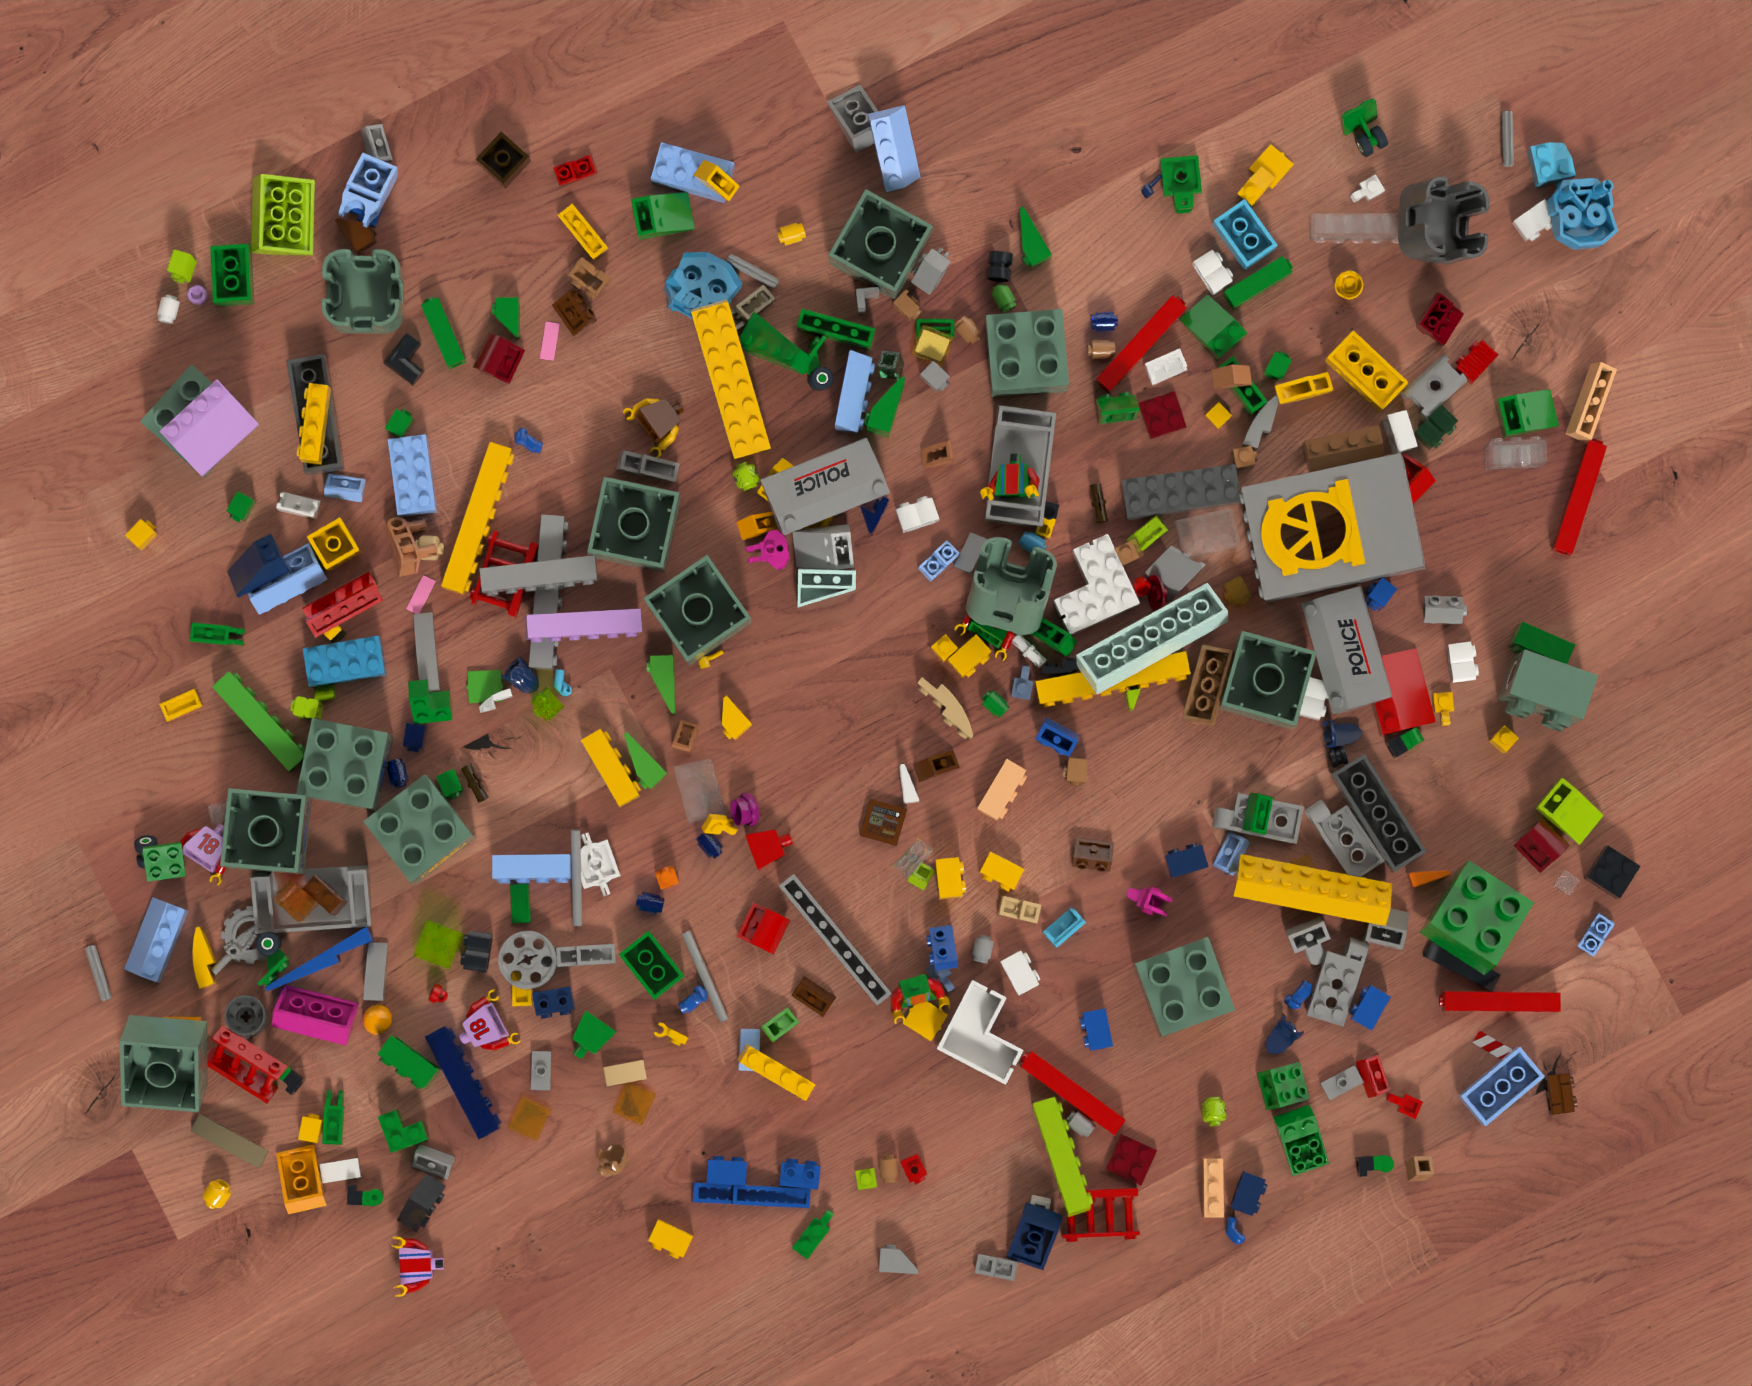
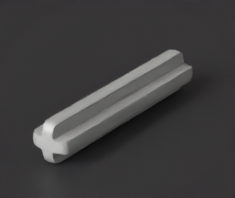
(1507, 138)
(752, 271)
(98, 973)

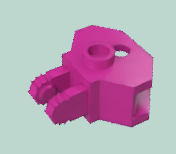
(769, 550)
(1149, 900)

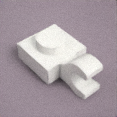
(1369, 188)

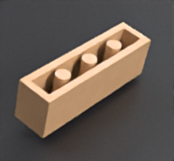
(1591, 401)

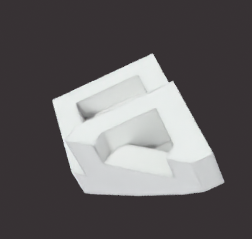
(489, 704)

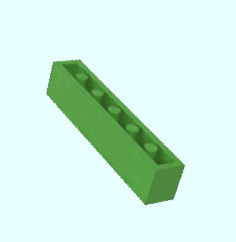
(257, 718)

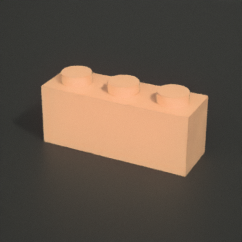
(1002, 790)
(1212, 1187)

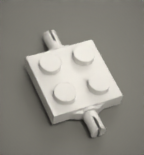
(597, 864)

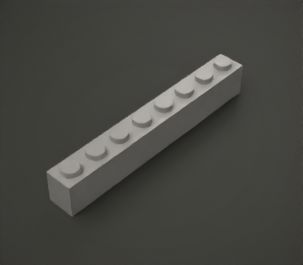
(548, 600)
(835, 940)

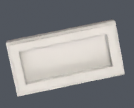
(340, 1170)

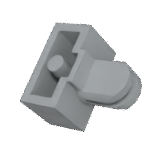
(931, 270)
(1309, 937)

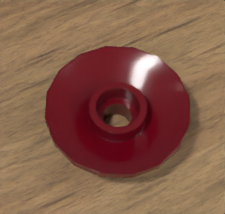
(1157, 593)

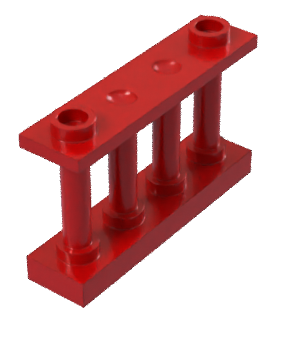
(529, 552)
(342, 604)
(239, 1073)
(1108, 1196)

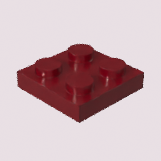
(1162, 415)
(1131, 1159)

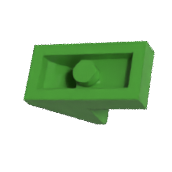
(780, 1024)

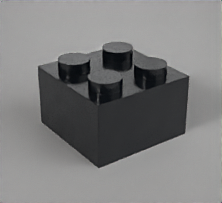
(1612, 872)

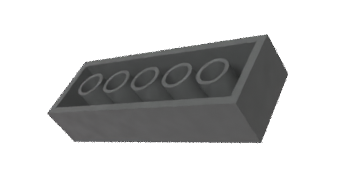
(316, 371)
(1180, 492)
(1378, 813)

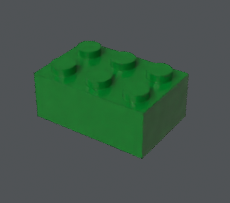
(232, 275)
(1540, 642)
(651, 965)
(408, 1062)

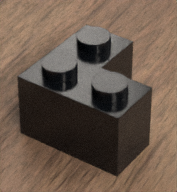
(422, 1203)

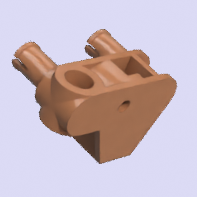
(404, 549)

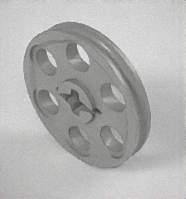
(525, 969)

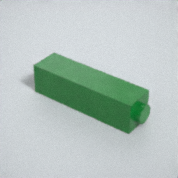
(1258, 282)
(443, 332)

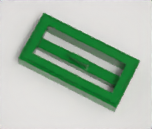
(936, 321)

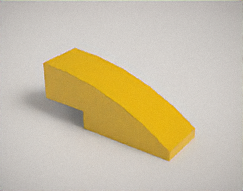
(1304, 388)
(202, 959)

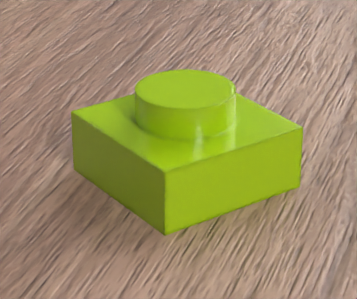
(866, 1178)

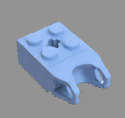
(365, 193)

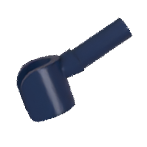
(1147, 190)

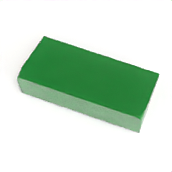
(1257, 813)
(520, 903)

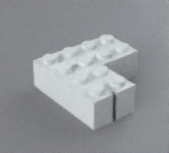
(1106, 591)
(969, 1035)

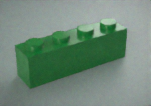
(835, 329)

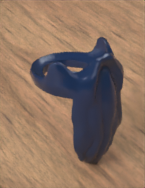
(521, 676)
(1340, 733)
(1282, 1036)

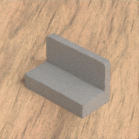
(865, 293)

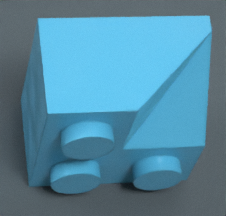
(1550, 164)

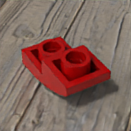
(575, 170)

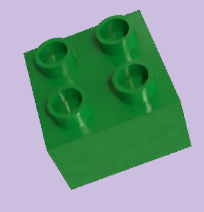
(1476, 917)

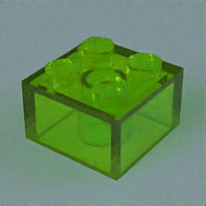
(439, 944)

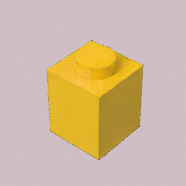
(141, 533)
(944, 648)
(1503, 739)
(311, 1128)

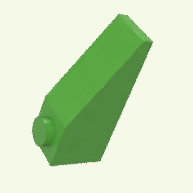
(664, 677)
(645, 766)

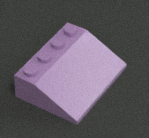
(209, 428)

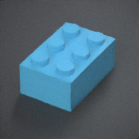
(1244, 235)

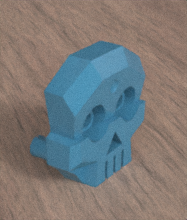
(1580, 200)
(709, 275)

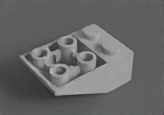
(824, 547)

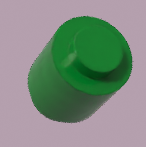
(995, 703)

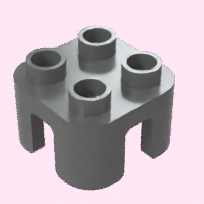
(1437, 221)

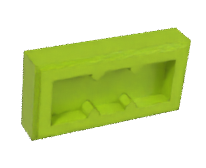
(1149, 532)

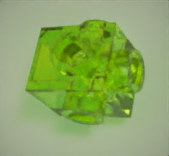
(546, 705)

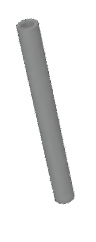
(576, 877)
(705, 976)

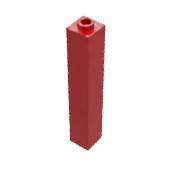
(1141, 344)
(1579, 497)
(1500, 1001)
(1072, 1092)

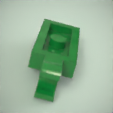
(813, 1235)

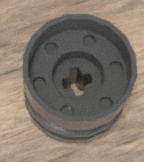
(238, 1008)

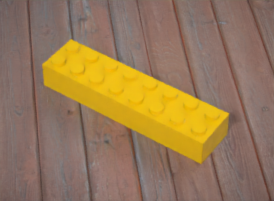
(730, 379)
(1313, 890)

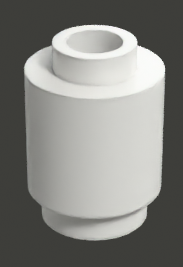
(168, 309)

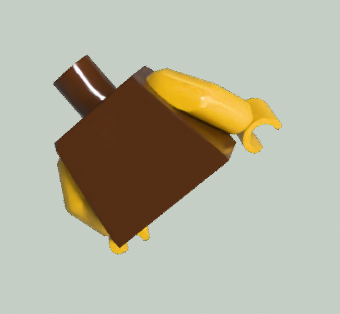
(658, 420)

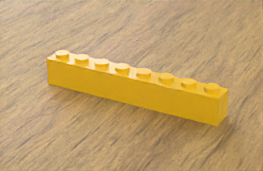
(477, 518)
(1075, 685)

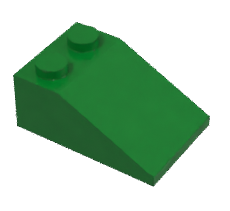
(1213, 327)
(1117, 408)
(883, 413)

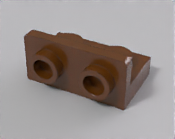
(574, 312)
(1093, 854)

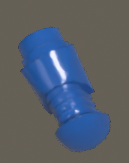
(527, 441)
(1299, 996)
(693, 1000)

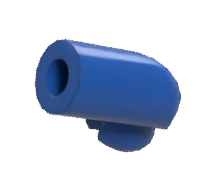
(1232, 1233)

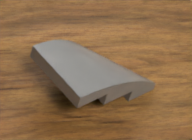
(1174, 570)

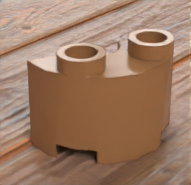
(588, 278)

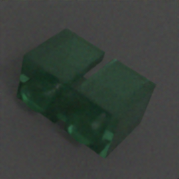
(1434, 428)

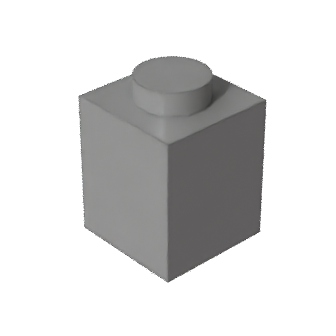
(935, 377)

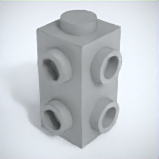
(1443, 609)

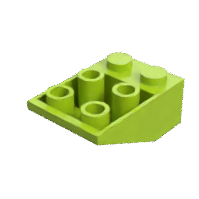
(1569, 810)

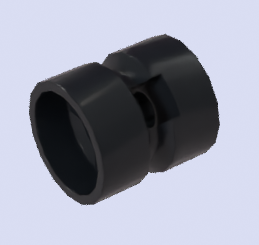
(999, 266)

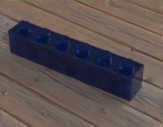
(463, 1082)

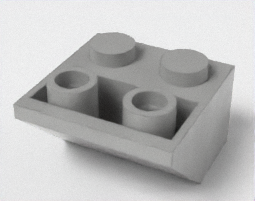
(1391, 935)

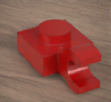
(1407, 1105)

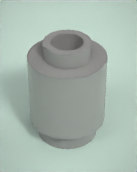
(982, 949)
(1080, 1123)

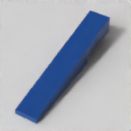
(325, 959)
(751, 1195)

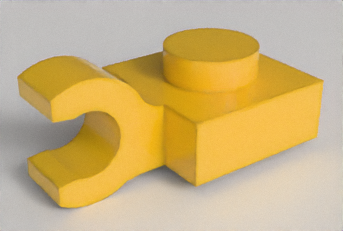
(1443, 704)
(716, 823)
(676, 1037)

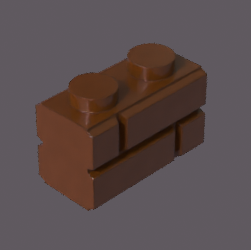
(325, 895)
(1560, 1093)

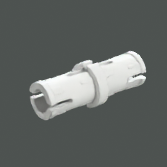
(1029, 650)

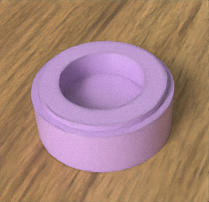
(197, 294)

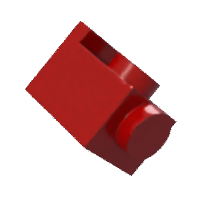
(908, 1163)

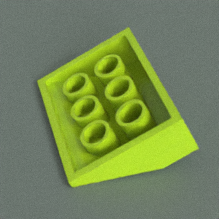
(282, 215)

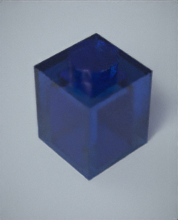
(414, 737)

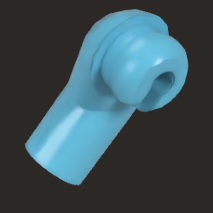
(560, 685)

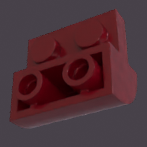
(1439, 319)
(498, 358)
(1541, 845)

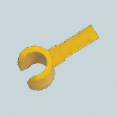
(704, 662)

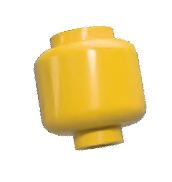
(216, 1194)

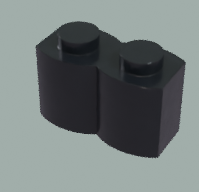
(477, 951)

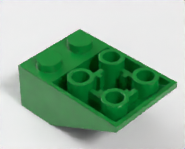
(662, 215)
(1526, 413)
(1301, 1140)

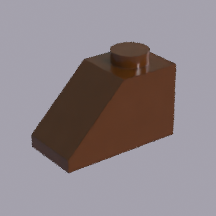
(358, 235)
(936, 765)

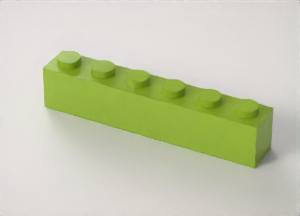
(1061, 1156)

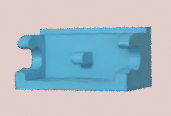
(1064, 927)

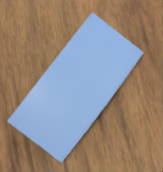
(939, 561)
(1596, 934)
(749, 1037)

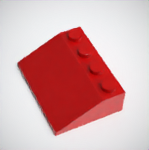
(1410, 700)

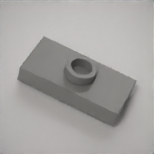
(541, 1070)
(1341, 1082)

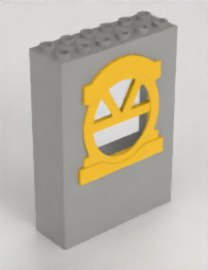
(1378, 518)

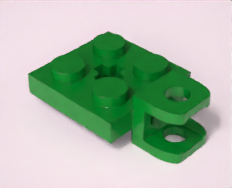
(1181, 190)

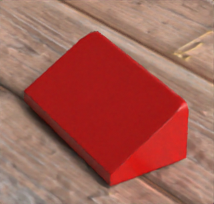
(1373, 1076)

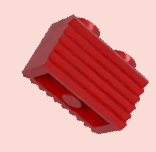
(1478, 359)

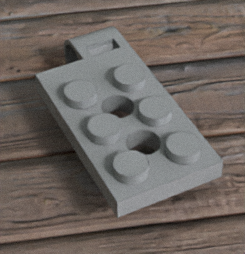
(1234, 820)
(1331, 830)
(1342, 967)

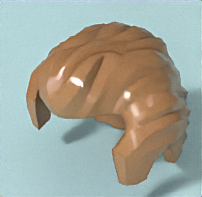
(612, 1160)

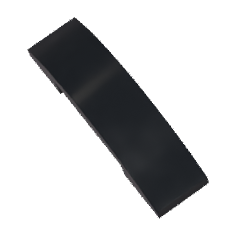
(1442, 957)

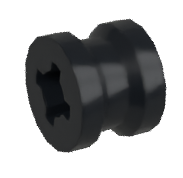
(1338, 756)

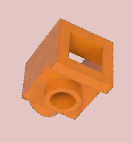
(667, 877)

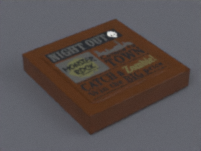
(883, 822)

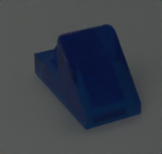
(872, 519)

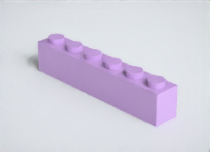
(582, 624)

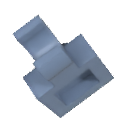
(1022, 687)
(942, 976)

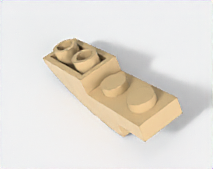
(953, 711)

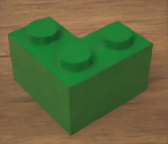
(428, 706)
(399, 1136)

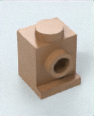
(907, 306)

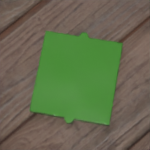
(483, 685)

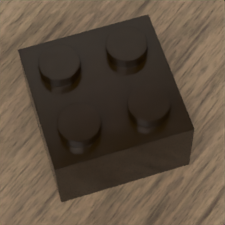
(503, 159)

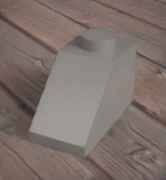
(895, 1261)

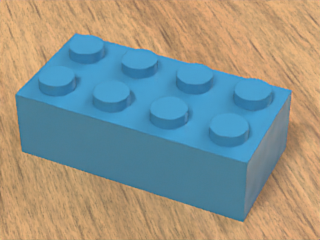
(344, 661)

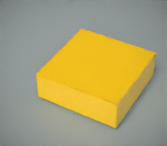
(1218, 415)

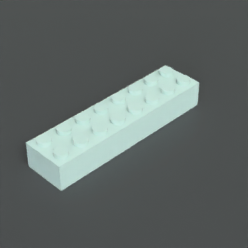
(1152, 638)

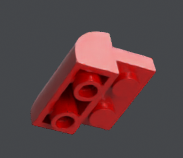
(763, 928)

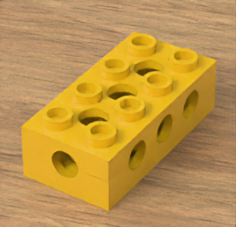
(1369, 359)

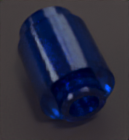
(1104, 321)
(397, 773)
(710, 845)
(650, 902)

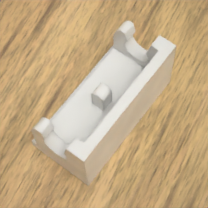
(1165, 366)
(1399, 432)
(298, 505)

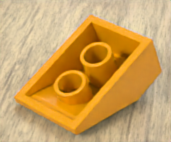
(300, 1179)

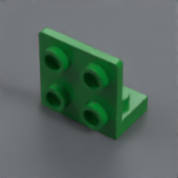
(1283, 1086)

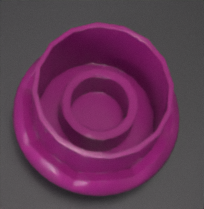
(745, 810)

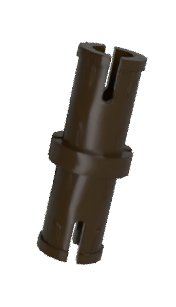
(1101, 516)
(474, 783)

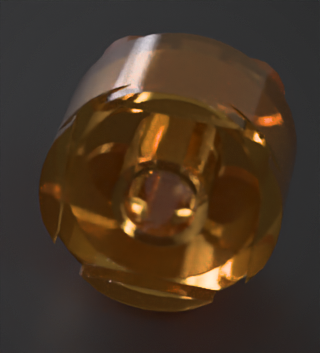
(295, 900)

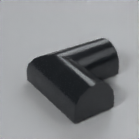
(400, 361)

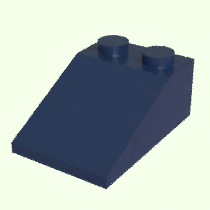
(257, 566)
(1034, 1236)

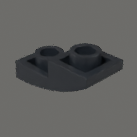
(1067, 666)

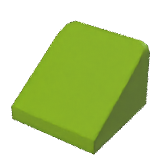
(325, 693)
(1131, 698)
(921, 876)

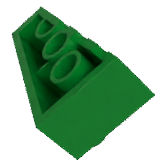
(769, 344)

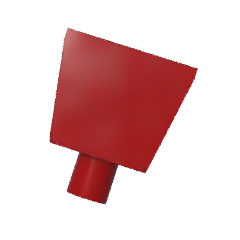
(767, 847)

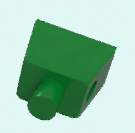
(591, 1035)

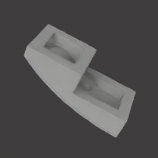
(996, 1267)

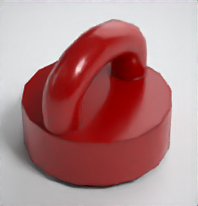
(1141, 586)
(434, 994)

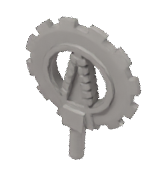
(238, 947)

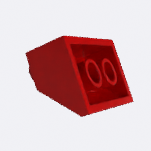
(1418, 477)

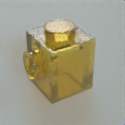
(1236, 592)

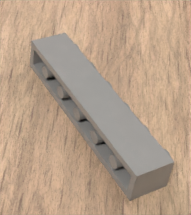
(538, 574)

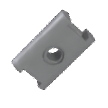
(1441, 374)

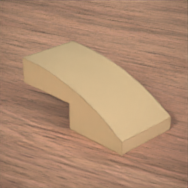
(1019, 909)
(624, 1073)

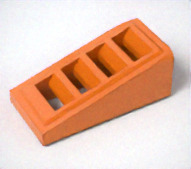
(1420, 878)

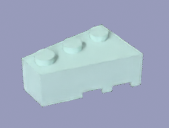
(823, 583)

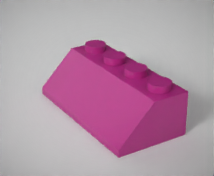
(315, 1015)

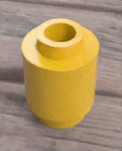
(791, 234)

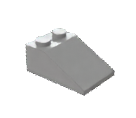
(851, 114)

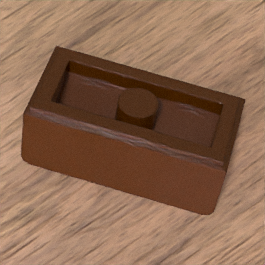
(813, 996)

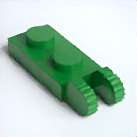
(214, 634)
(333, 1120)

